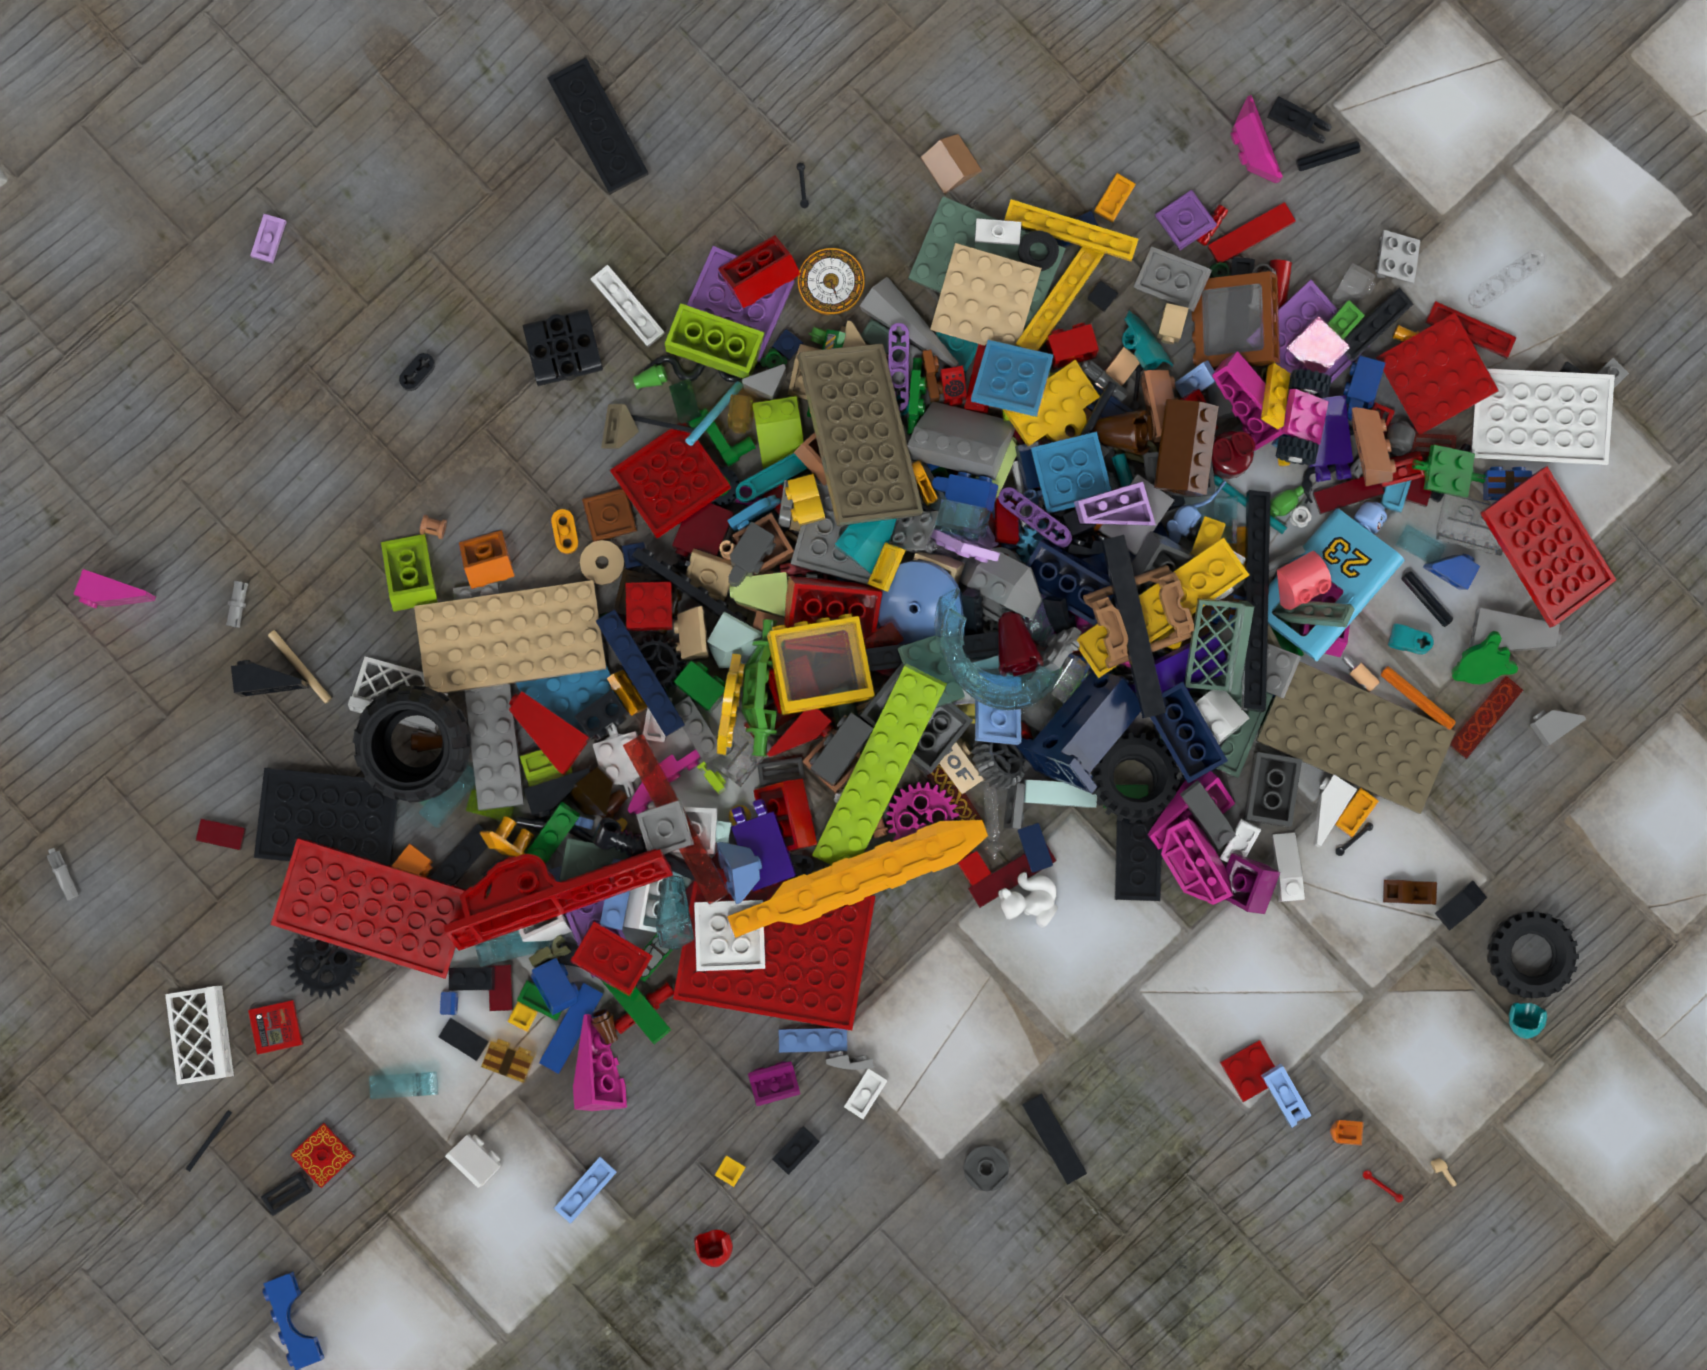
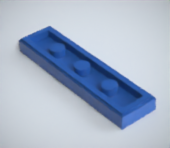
(570, 1029)

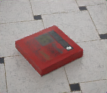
(275, 1027)

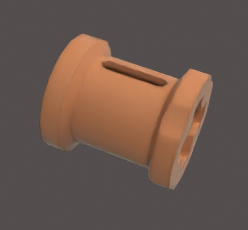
(433, 526)

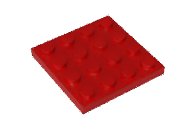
(1437, 374)
(670, 480)

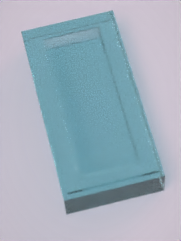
(1420, 544)

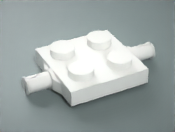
(615, 761)

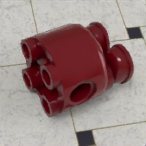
(1232, 454)

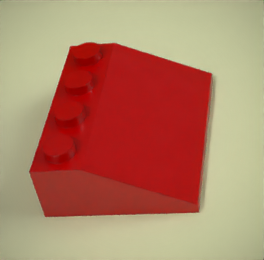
(819, 598)

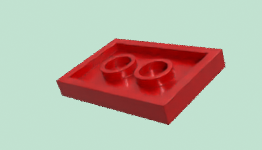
(611, 958)

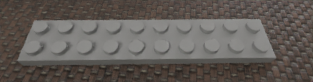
(492, 734)

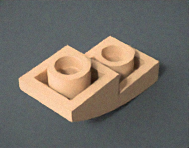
(1122, 366)

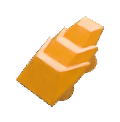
(498, 839)

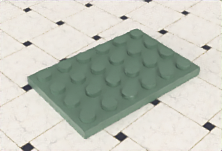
(957, 224)

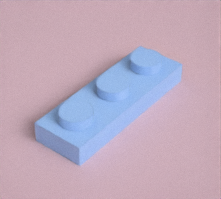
(585, 1190)

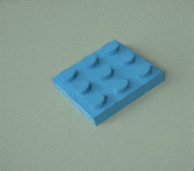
(1012, 378)
(1070, 471)

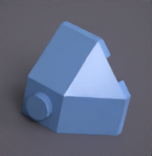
(740, 869)

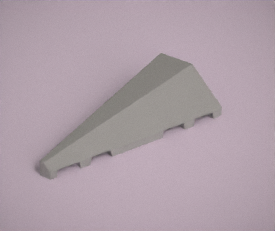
(890, 307)

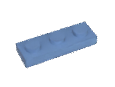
(614, 909)
(812, 1040)

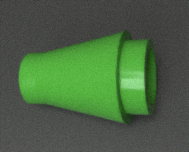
(651, 377)

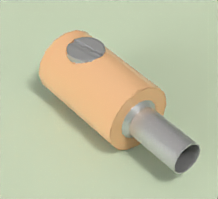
(1361, 674)

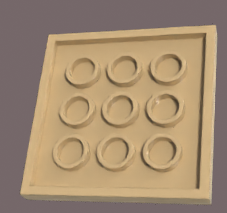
(985, 297)

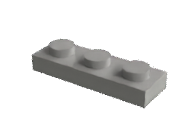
(697, 730)

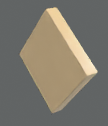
(710, 573)

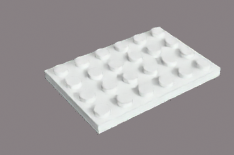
(1545, 417)

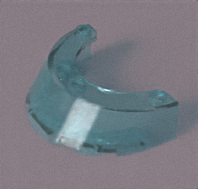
(987, 688)

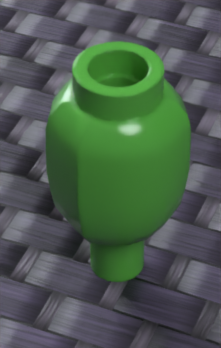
(1285, 501)

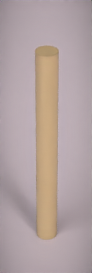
(299, 666)

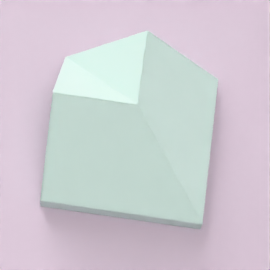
(732, 637)

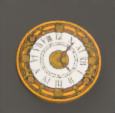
(831, 281)

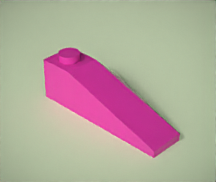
(596, 1075)

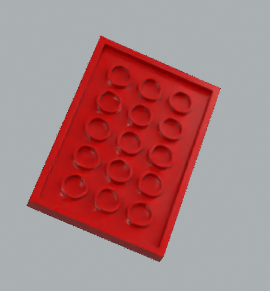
(1548, 546)

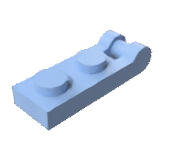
(1285, 1095)

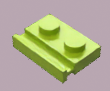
(539, 768)
(714, 779)

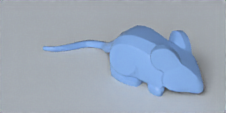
(1186, 518)

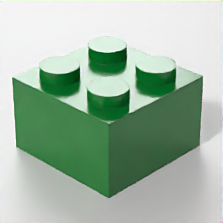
(701, 686)

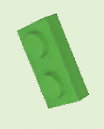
(1345, 319)

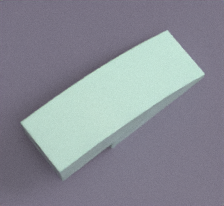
(1057, 794)

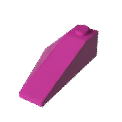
(1178, 810)

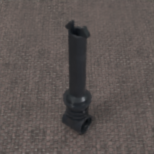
(609, 835)

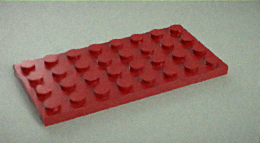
(368, 907)

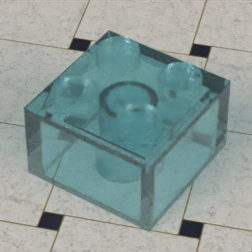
(963, 518)

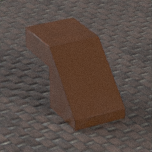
(1410, 892)

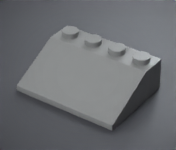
(961, 440)

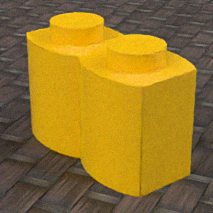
(805, 499)

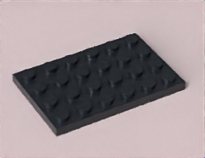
(324, 810)

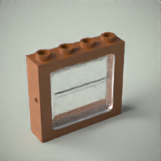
(1240, 317)

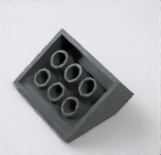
(939, 735)

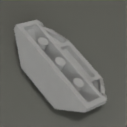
(1004, 582)

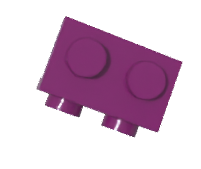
(774, 1083)

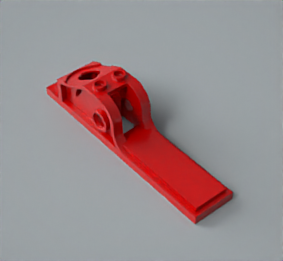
(528, 894)

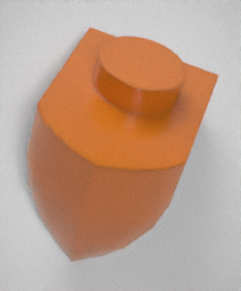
(1347, 1132)

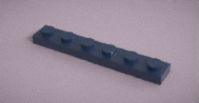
(640, 673)

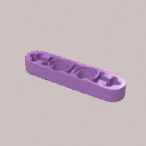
(900, 366)
(1036, 515)

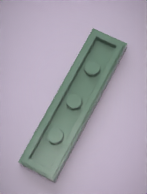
(1316, 614)

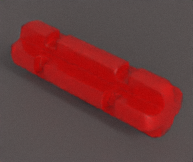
(1219, 213)

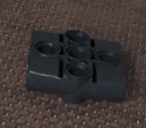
(581, 328)

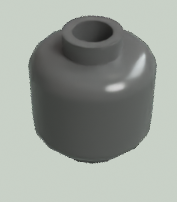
(1401, 437)

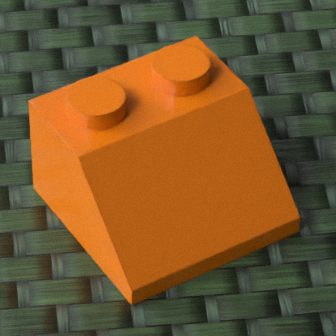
(486, 559)

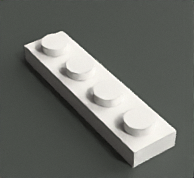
(627, 306)

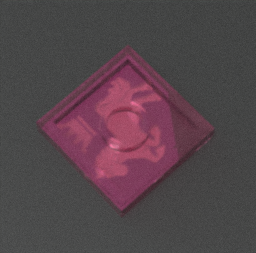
(1318, 346)

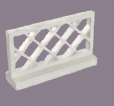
(358, 703)
(218, 1034)

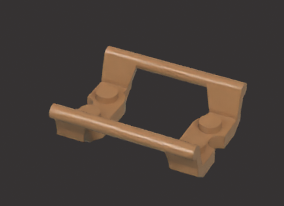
(1111, 618)

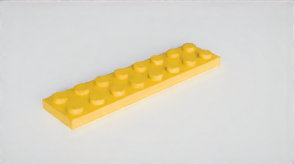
(1201, 577)

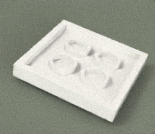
(717, 944)

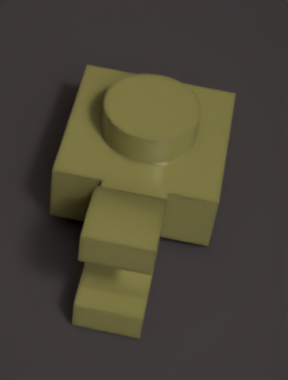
(546, 954)

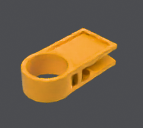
(923, 484)

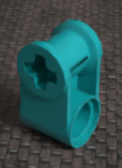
(1406, 639)

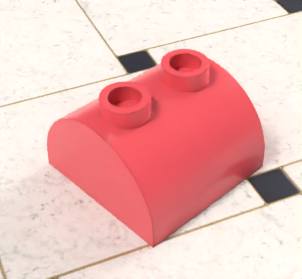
(1303, 580)

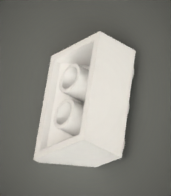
(643, 906)

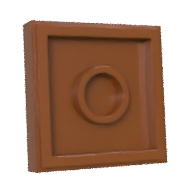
(609, 515)

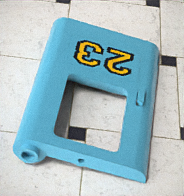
(1356, 564)

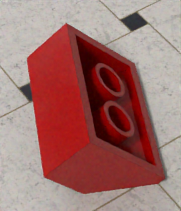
(759, 271)
(792, 810)

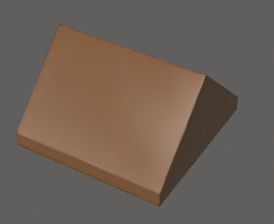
(950, 163)

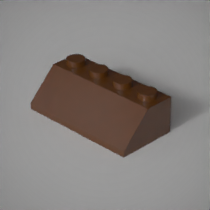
(1186, 447)

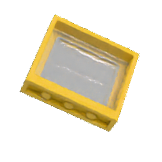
(820, 664)

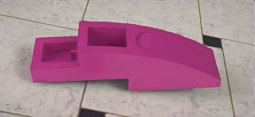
(672, 770)

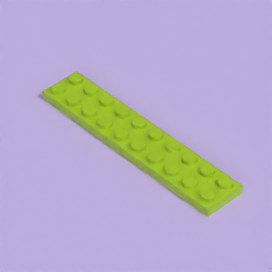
(880, 765)

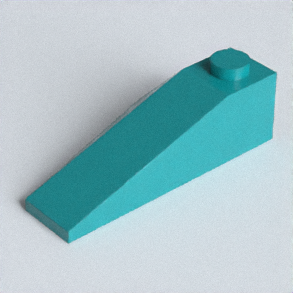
(865, 541)

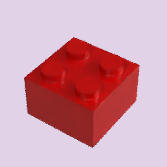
(1072, 345)
(649, 606)

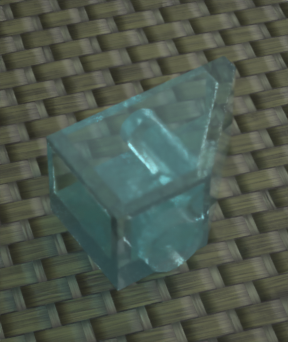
(1227, 512)

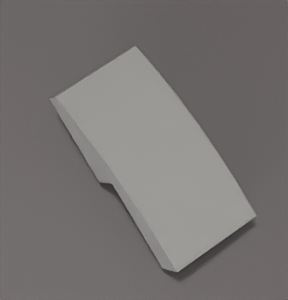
(842, 1061)

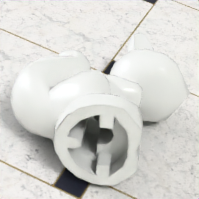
(1038, 902)

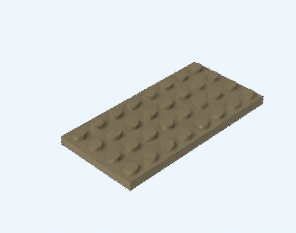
(860, 434)
(1357, 737)

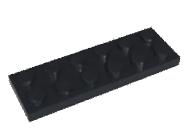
(597, 126)

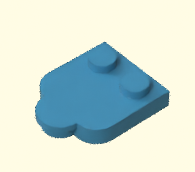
(753, 513)

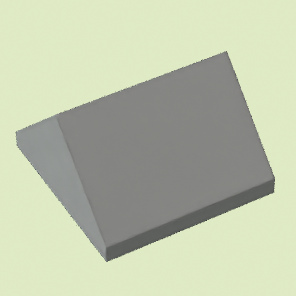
(766, 383)

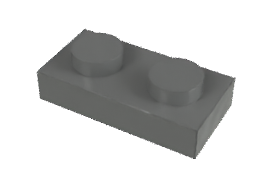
(1014, 807)

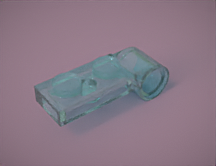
(403, 1085)

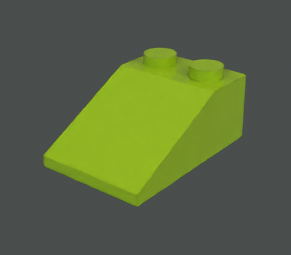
(777, 429)
(408, 572)

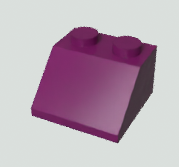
(1251, 883)

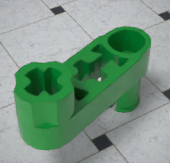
(729, 453)

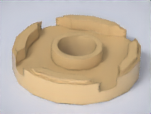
(602, 549)

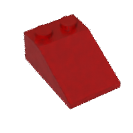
(807, 728)

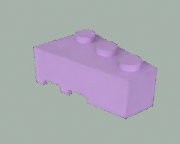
(1117, 507)

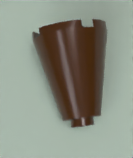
(1126, 431)

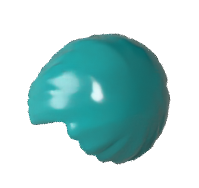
(1527, 1019)

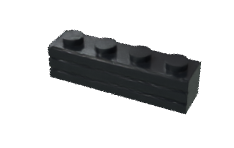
(972, 611)

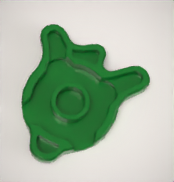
(1484, 662)

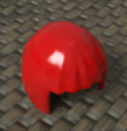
(713, 1247)

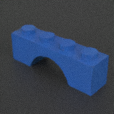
(302, 1348)

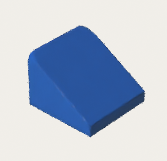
(449, 1003)

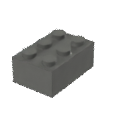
(840, 748)
(1272, 789)

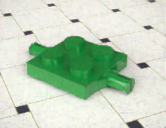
(917, 389)
(1449, 471)

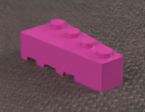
(1246, 394)

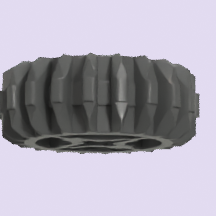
(998, 764)

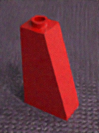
(551, 733)

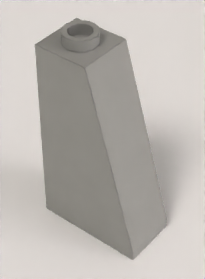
(1516, 631)

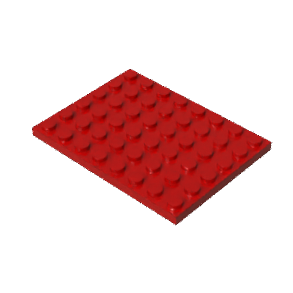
(808, 970)

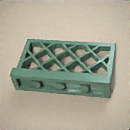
(1236, 651)

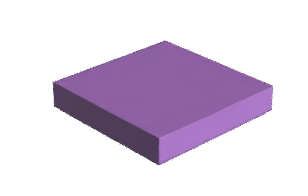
(1185, 220)

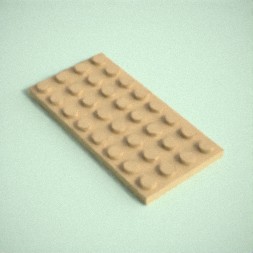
(510, 637)

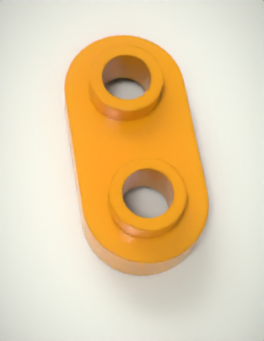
(564, 532)

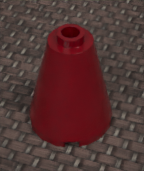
(1016, 647)

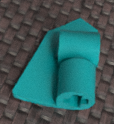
(1139, 337)

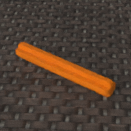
(1417, 698)

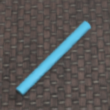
(713, 414)

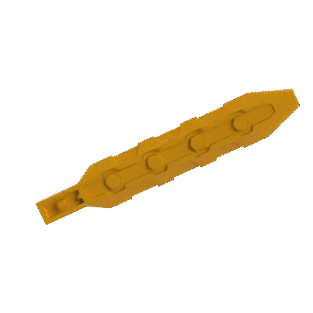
(863, 875)

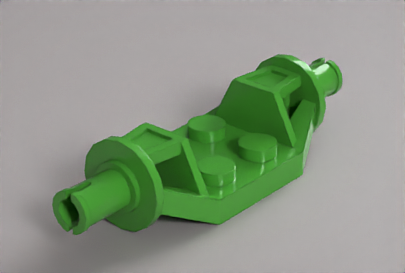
(754, 693)

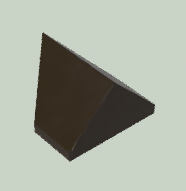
(593, 792)

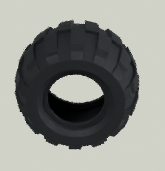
(375, 750)

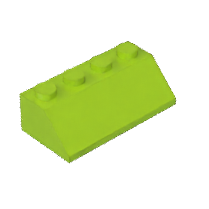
(714, 341)

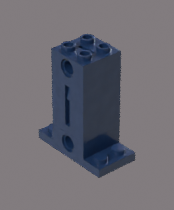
(1083, 730)

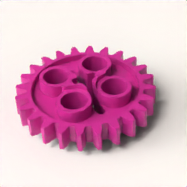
(935, 802)

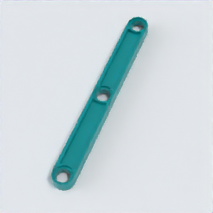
(776, 474)

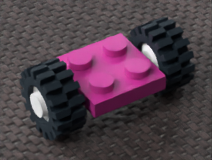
(1304, 417)

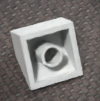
(1221, 714)
(474, 1160)

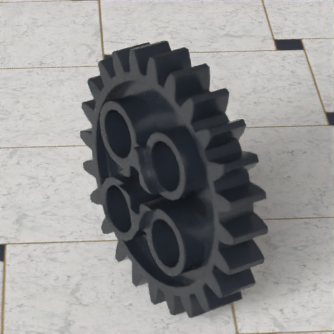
(341, 973)

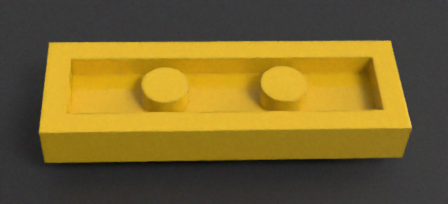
(1275, 396)

